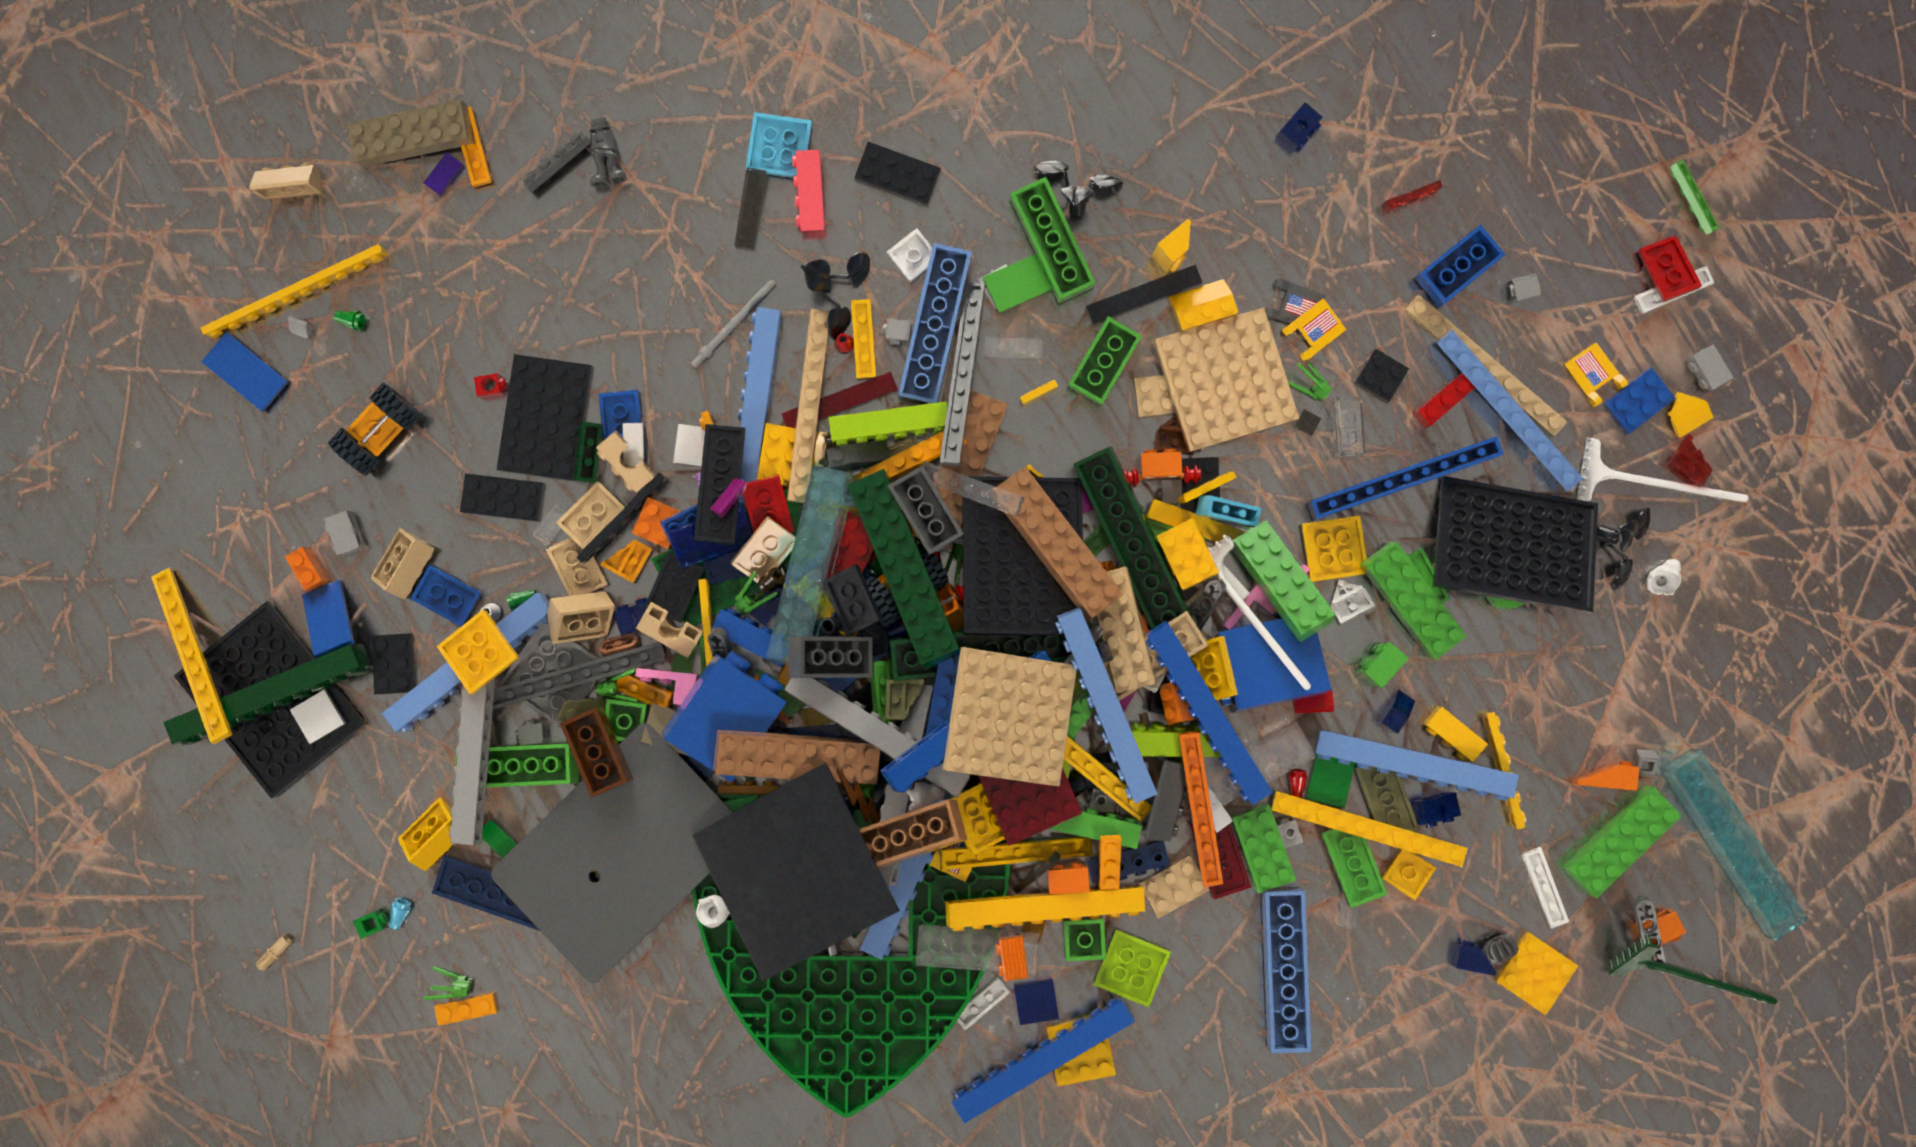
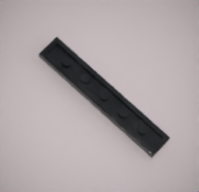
(1144, 294)
(621, 518)

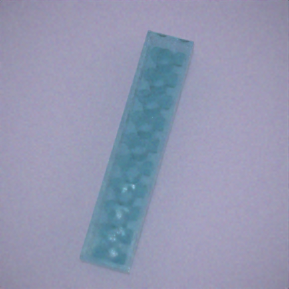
(811, 560)
(1733, 844)

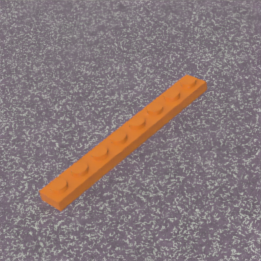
(1200, 808)

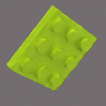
(1132, 968)

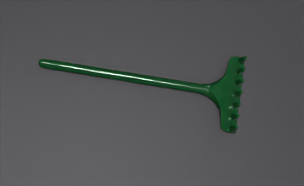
(1643, 959)

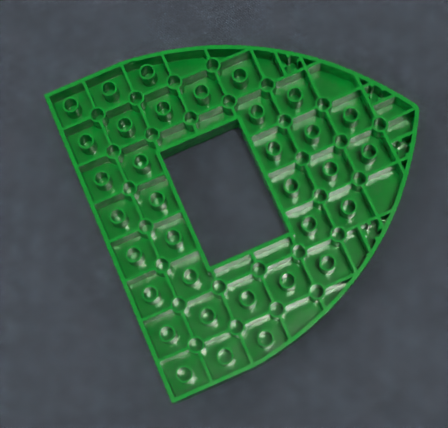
(849, 1020)

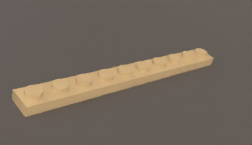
(808, 406)
(1534, 406)

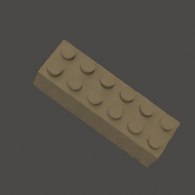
(410, 133)

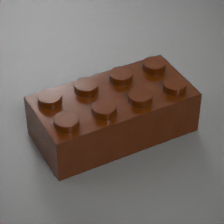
(596, 751)

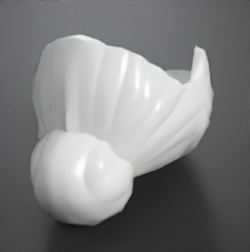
(1671, 578)
(924, 795)
(708, 909)

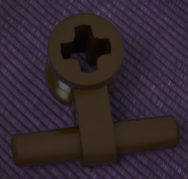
(774, 579)

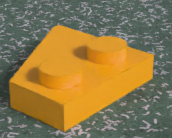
(629, 560)

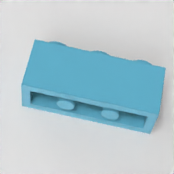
(1228, 511)

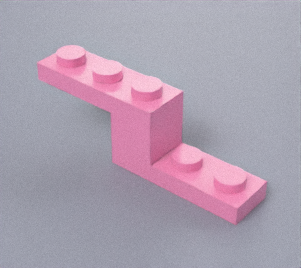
(1258, 597)
(683, 681)

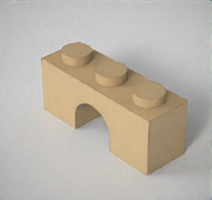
(634, 476)
(656, 626)

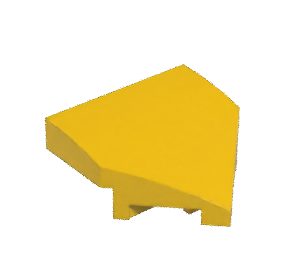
(1688, 413)

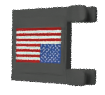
(1295, 303)

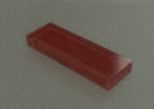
(1411, 196)

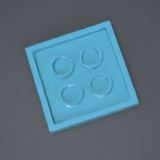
(775, 141)

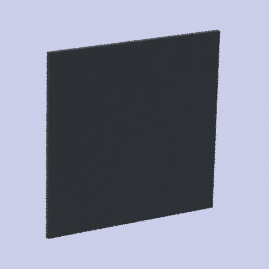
(795, 872)

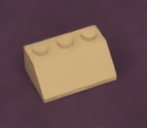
(286, 181)
(402, 563)
(579, 617)

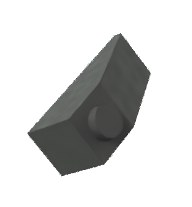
(857, 455)

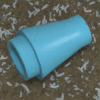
(399, 911)

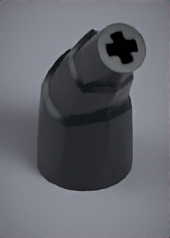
(1080, 783)

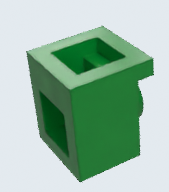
(365, 927)

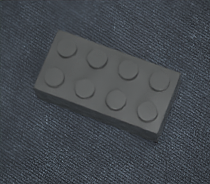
(830, 657)

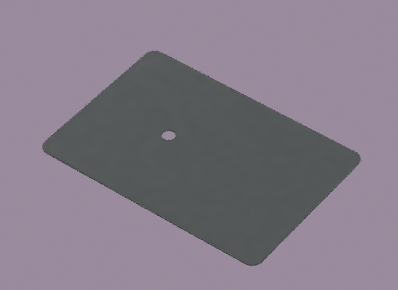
(636, 842)

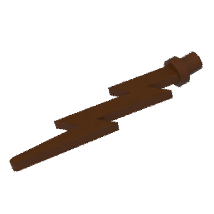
(856, 795)

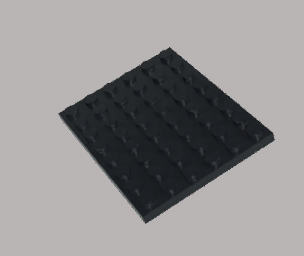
(1516, 545)
(1003, 578)
(272, 742)

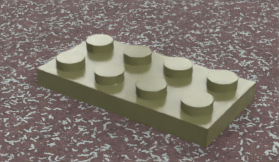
(1387, 798)

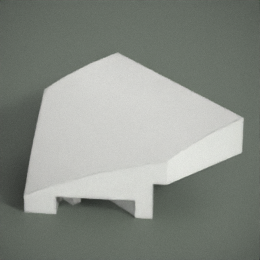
(1350, 601)

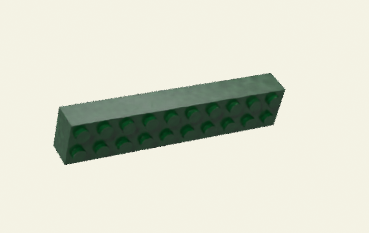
(1131, 537)
(904, 570)
(907, 666)
(274, 692)

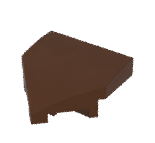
(1171, 437)

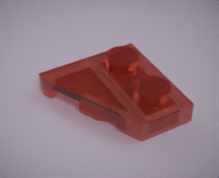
(1690, 462)

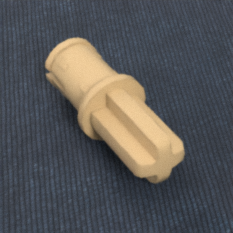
(273, 953)

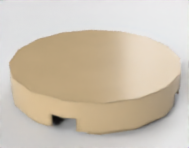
(820, 450)

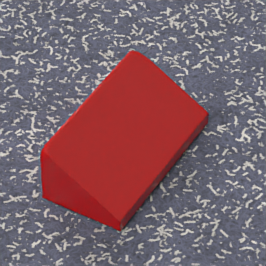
(1314, 704)

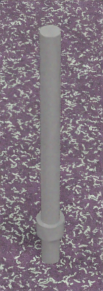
(706, 351)

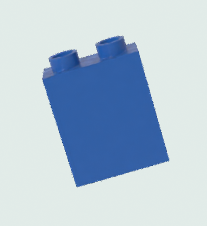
(1261, 674)
(723, 700)

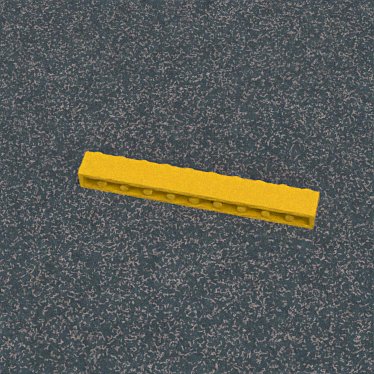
(1043, 906)

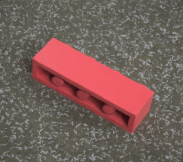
(809, 190)

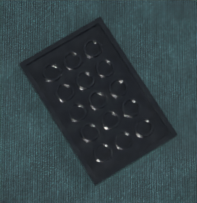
(543, 417)

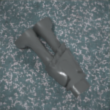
(604, 146)

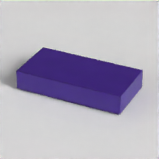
(443, 173)

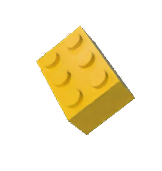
(1188, 554)

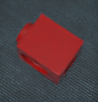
(481, 386)

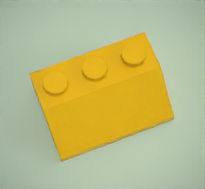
(1172, 249)
(1203, 305)
(428, 836)

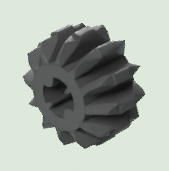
(1500, 948)

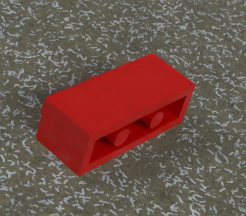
(1443, 400)

